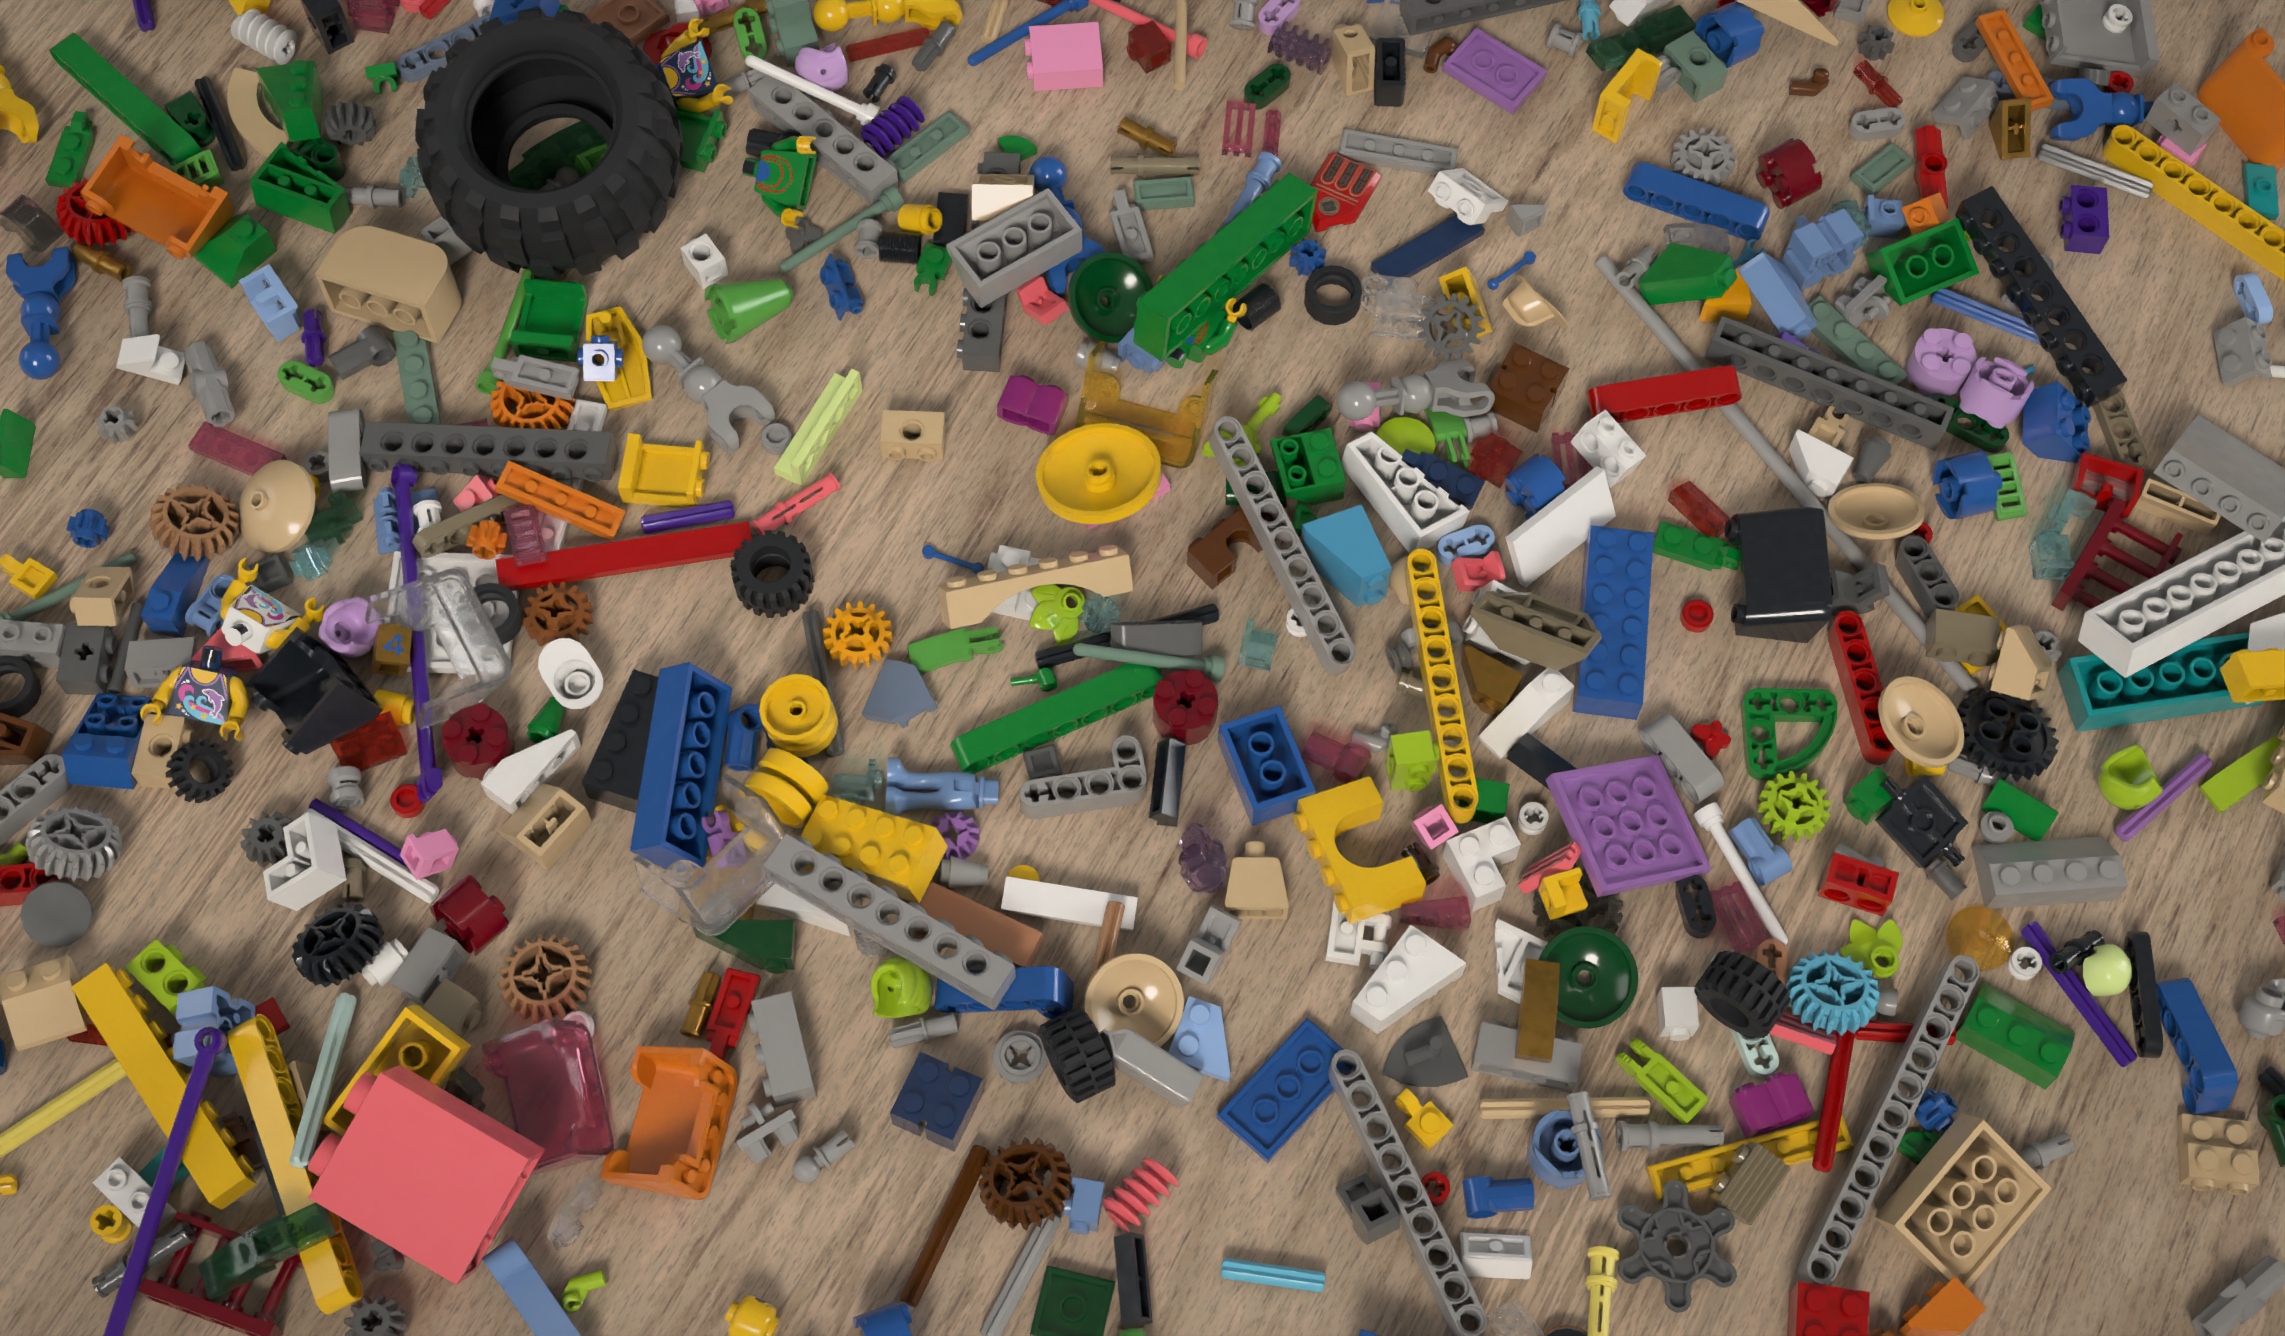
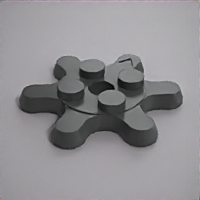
(1698, 1235)

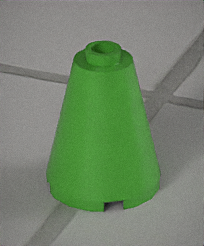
(745, 305)

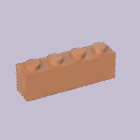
(990, 927)

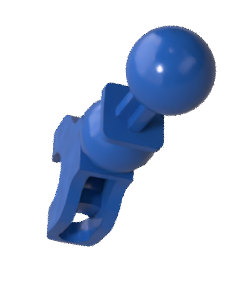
(2095, 109)
(1052, 174)
(40, 310)

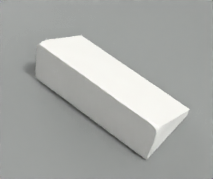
(1496, 1255)

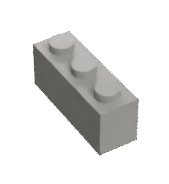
(781, 1049)
(1496, 1056)

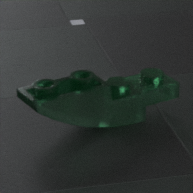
(1648, 34)
(553, 153)
(263, 1247)

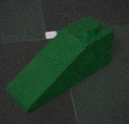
(761, 943)

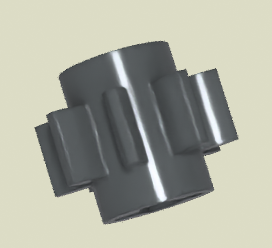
(1876, 42)

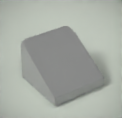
(1525, 217)

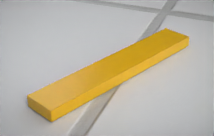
(1701, 1169)

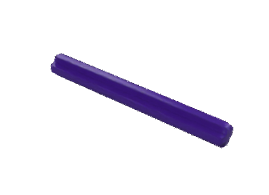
(2081, 998)

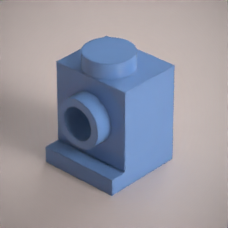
(1884, 216)
(1137, 356)
(1084, 1205)

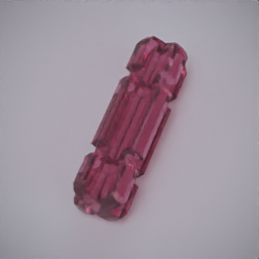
(1272, 132)

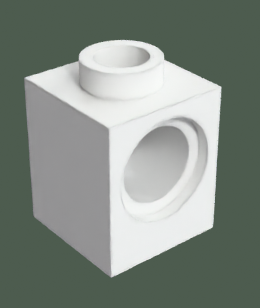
(704, 271)

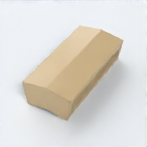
(2176, 507)

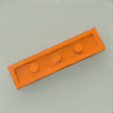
(2014, 59)
(560, 501)

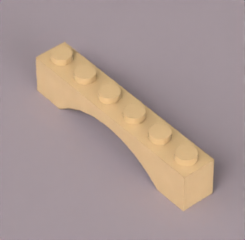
(973, 599)

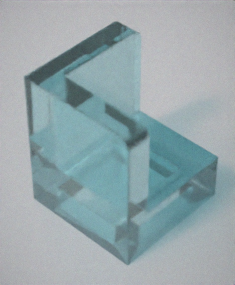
(1257, 648)

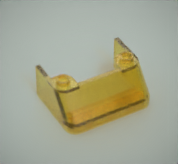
(1173, 434)

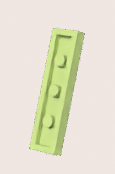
(819, 427)

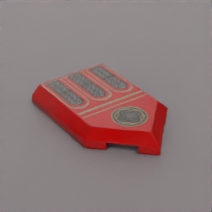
(1342, 191)

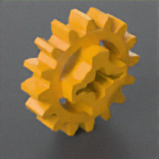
(859, 629)

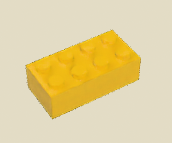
(878, 844)
(414, 1042)

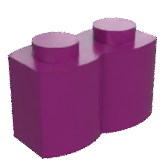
(1032, 404)
(1771, 1104)

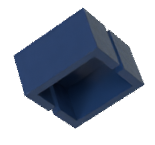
(939, 1099)

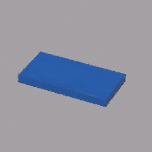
(1283, 1091)

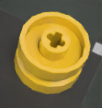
(798, 715)
(787, 786)

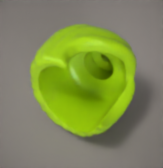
(2128, 779)
(900, 989)

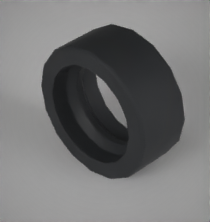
(1330, 314)
(512, 625)
(31, 690)

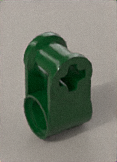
(190, 116)
(321, 156)

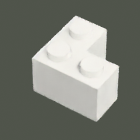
(1475, 860)
(311, 866)

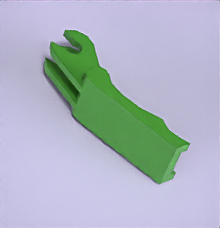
(1448, 427)
(953, 648)

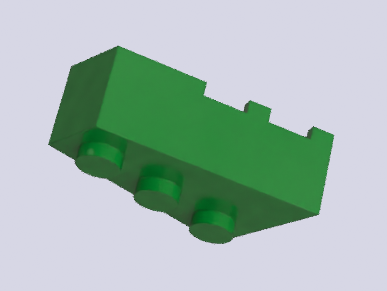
(295, 97)
(298, 191)

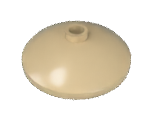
(276, 506)
(1876, 511)
(1921, 722)
(1155, 995)

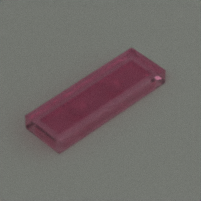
(232, 449)

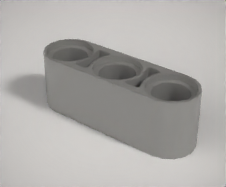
(345, 437)
(1682, 758)

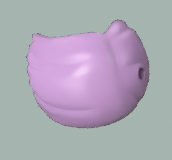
(823, 66)
(348, 621)

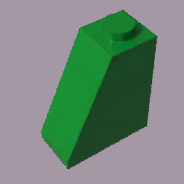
(1687, 275)

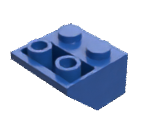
(2055, 424)

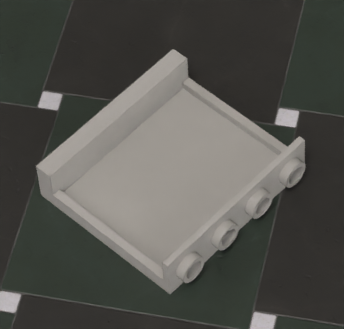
(2081, 41)
(2227, 477)

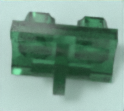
(333, 520)

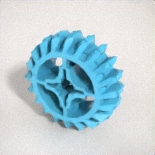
(1834, 987)

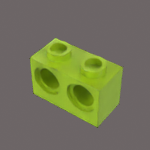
(165, 981)

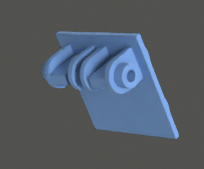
(386, 517)

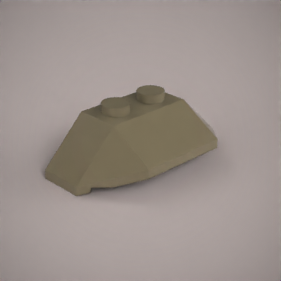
(1536, 628)

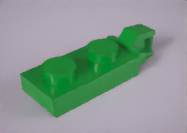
(72, 152)
(1694, 548)

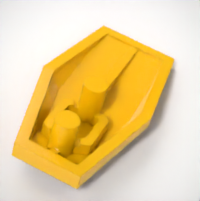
(633, 378)

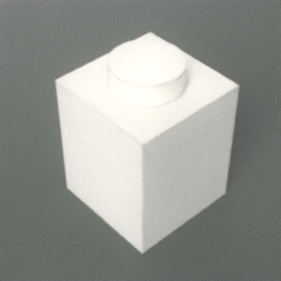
(1677, 1012)

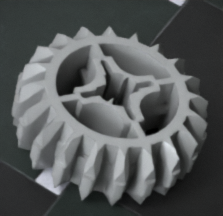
(73, 843)

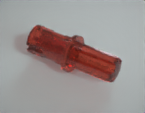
(1877, 84)

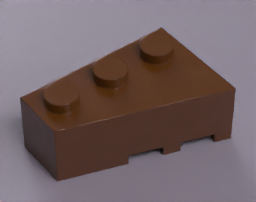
(21, 741)

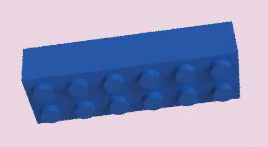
(1617, 601)
(681, 766)

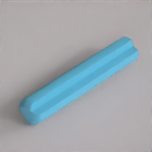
(1273, 1275)

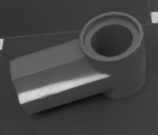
(369, 349)

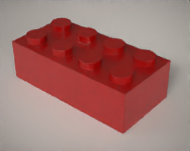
(1827, 1311)

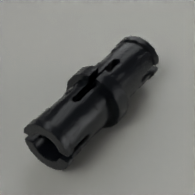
(2075, 952)

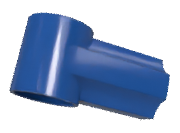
(742, 739)
(1488, 1196)

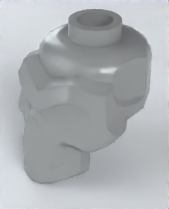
(2264, 1010)

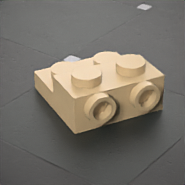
(2217, 1154)

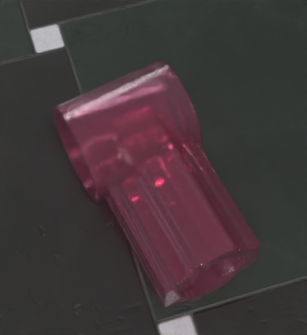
(1344, 761)

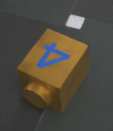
(391, 649)

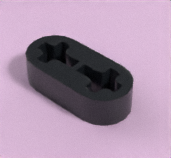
(1702, 903)

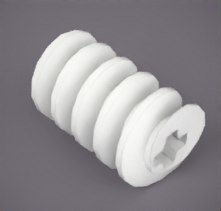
(265, 36)

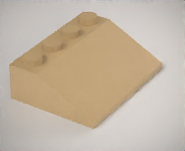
(1963, 1201)

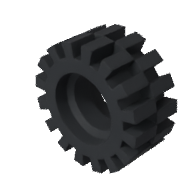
(211, 758)

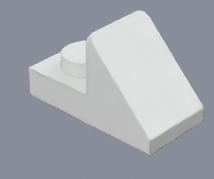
(146, 358)

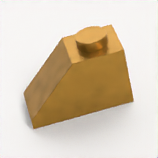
(1489, 681)

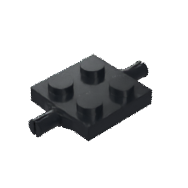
(1921, 821)

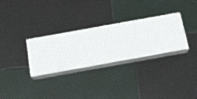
(1064, 902)

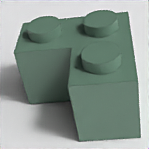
(793, 25)

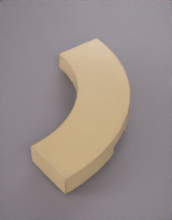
(246, 114)

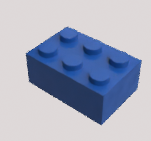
(1265, 764)

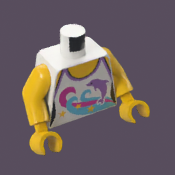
(259, 619)

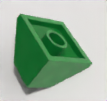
(236, 249)

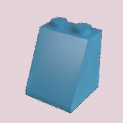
(1348, 555)

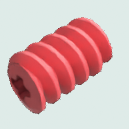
(1138, 1194)

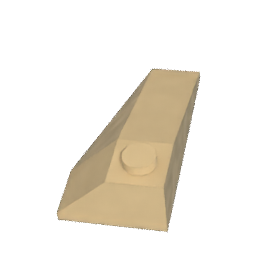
(1795, 14)

